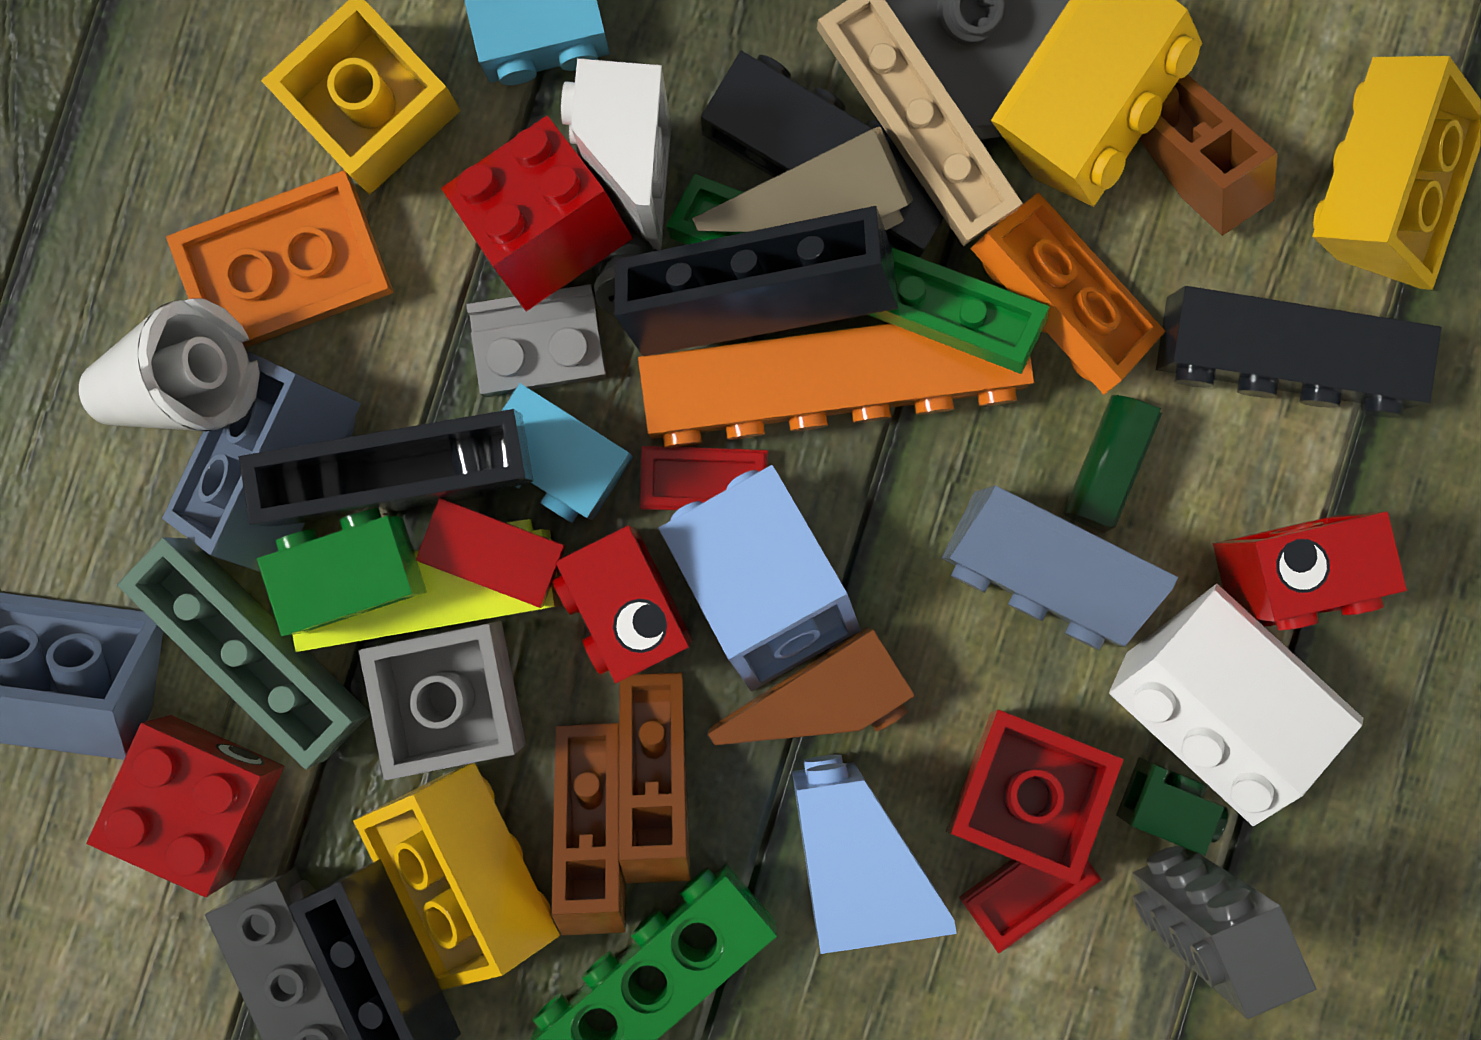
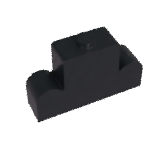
(387, 469)

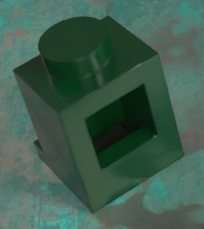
(1172, 807)

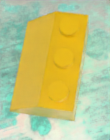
(1096, 90)
(1402, 169)
(459, 878)

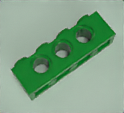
(691, 973)

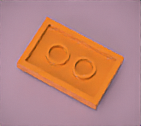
(285, 259)
(1089, 307)

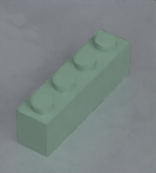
(244, 650)

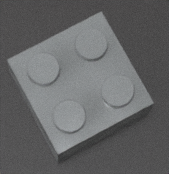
(442, 700)

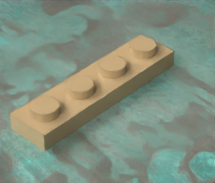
(919, 116)

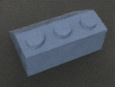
(210, 494)
(1055, 568)
(75, 675)

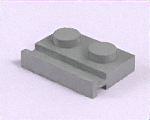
(540, 347)

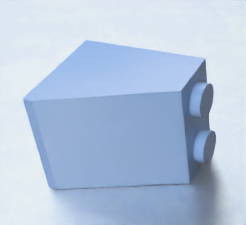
(760, 577)
(858, 865)

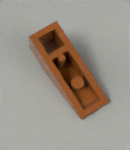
(1211, 157)
(831, 695)
(653, 779)
(586, 863)

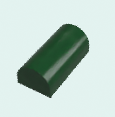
(1112, 462)

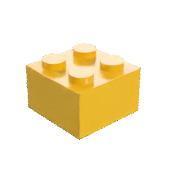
(362, 94)

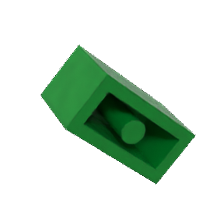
(341, 573)

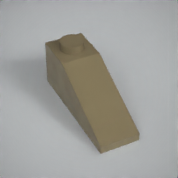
(838, 181)

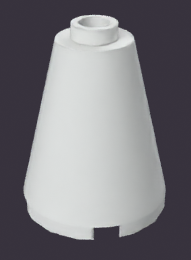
(174, 372)

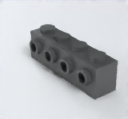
(1222, 930)
(274, 962)

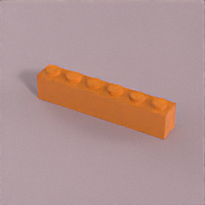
(811, 379)

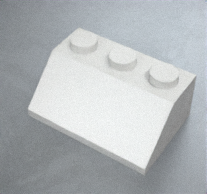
(623, 137)
(1235, 705)

